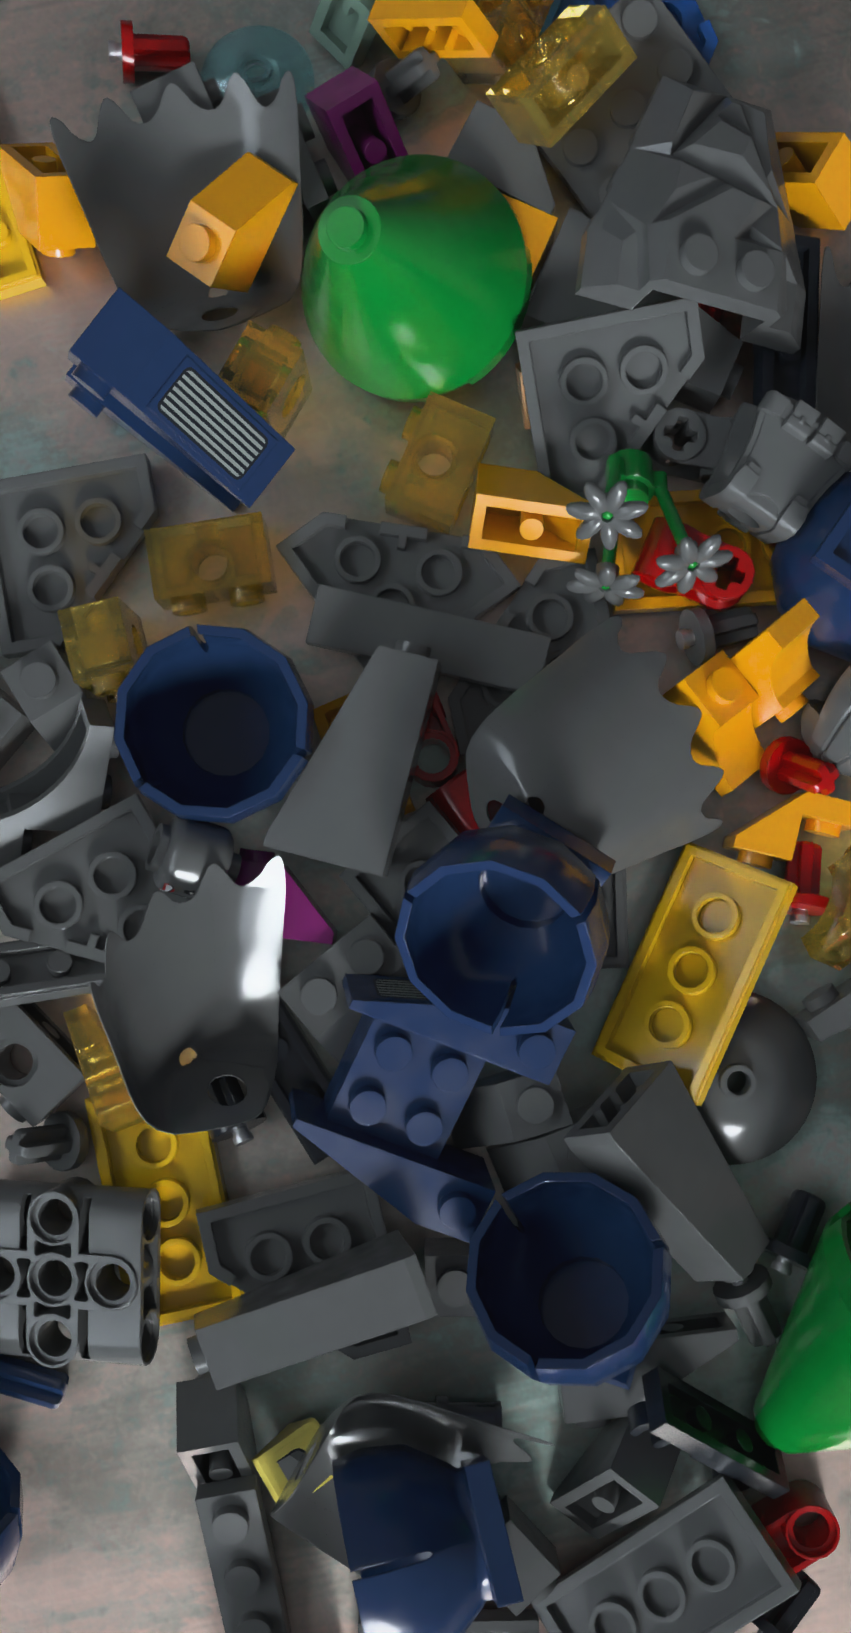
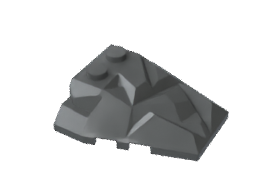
(700, 216)

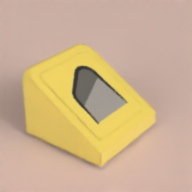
(281, 1455)

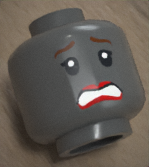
(184, 851)

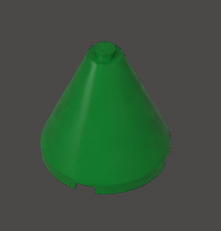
(416, 278)
(808, 1381)

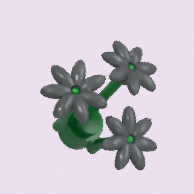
(626, 496)

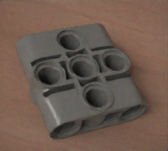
(101, 1312)

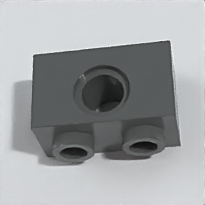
(54, 1068)

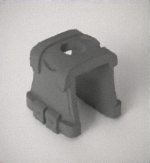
(776, 466)

